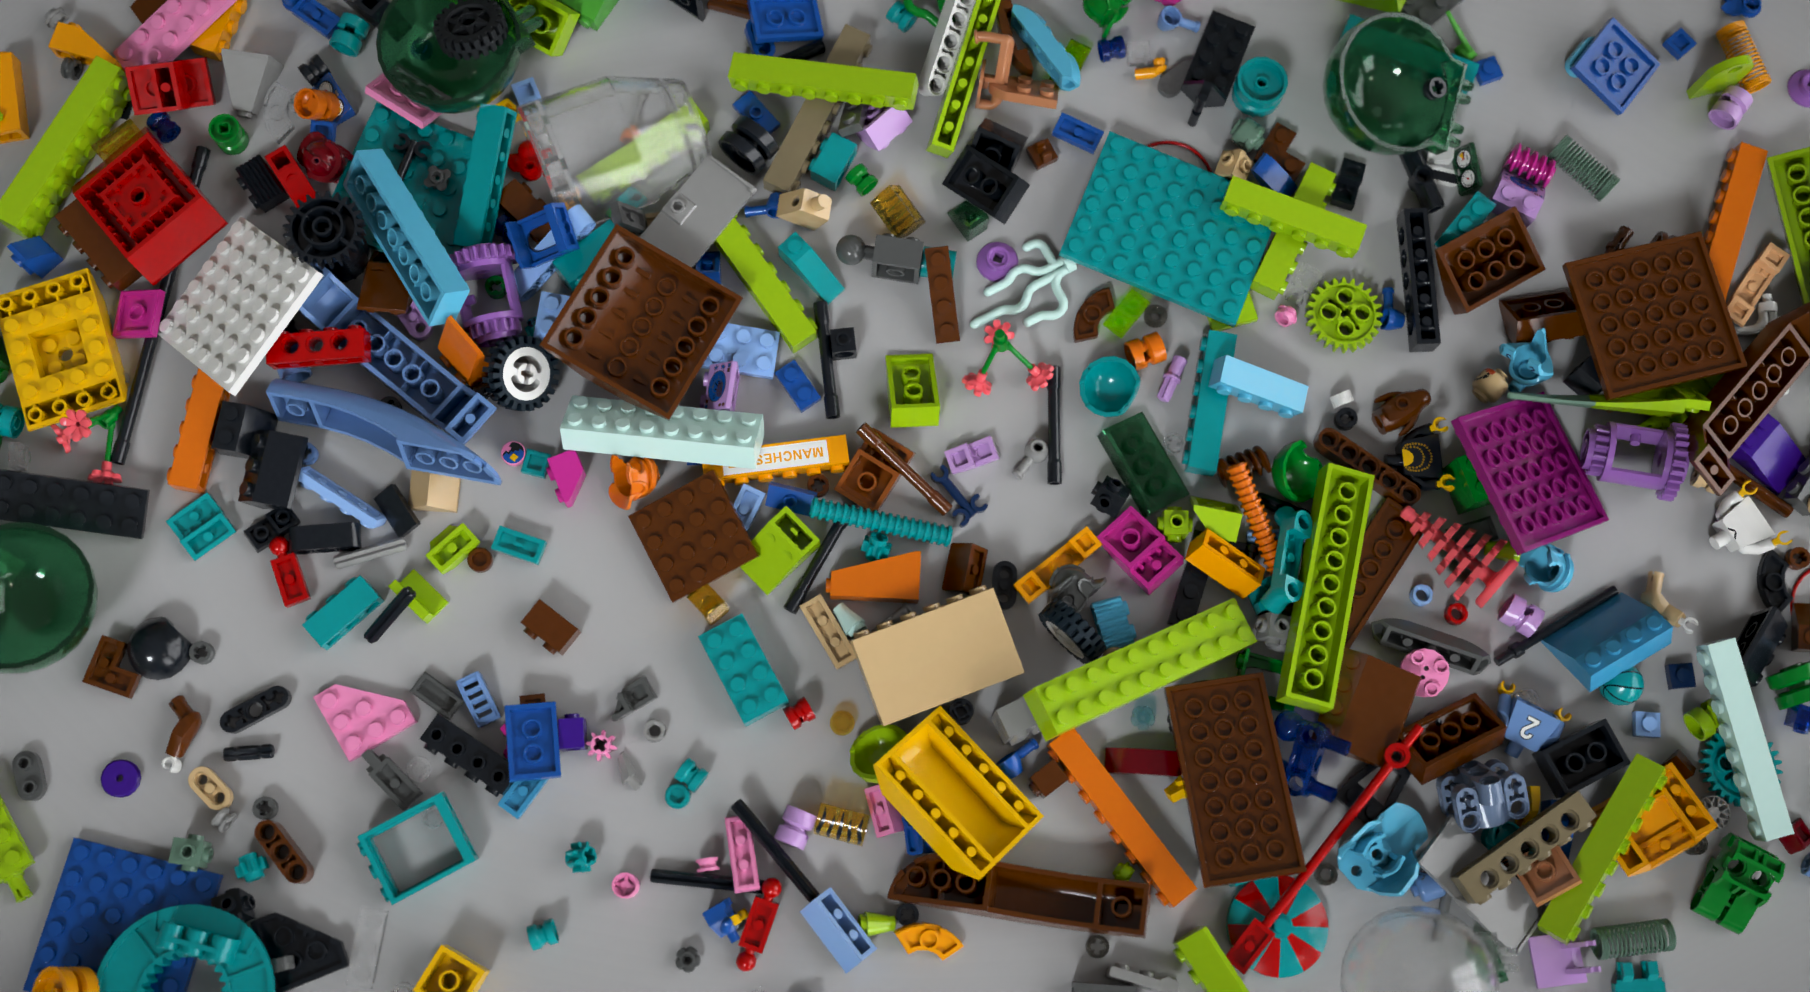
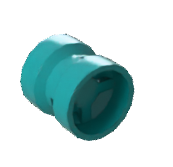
(899, 15)
(691, 775)
(539, 935)

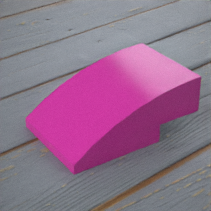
(1140, 550)

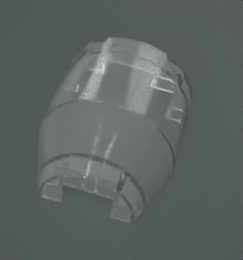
(615, 141)

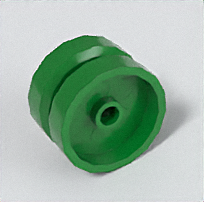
(1796, 680)

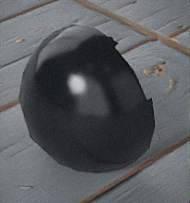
(158, 649)

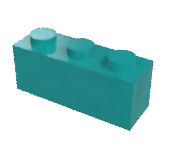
(342, 612)

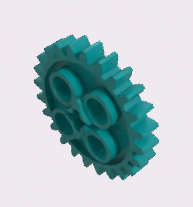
(1716, 773)

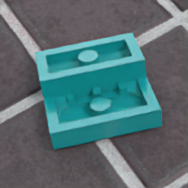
(201, 526)

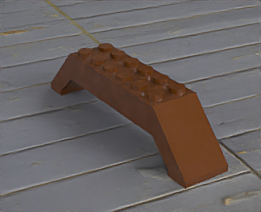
(1747, 396)

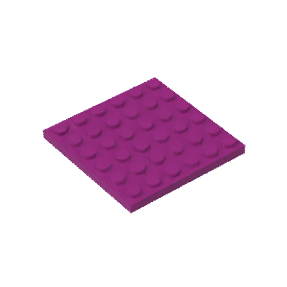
(1529, 473)

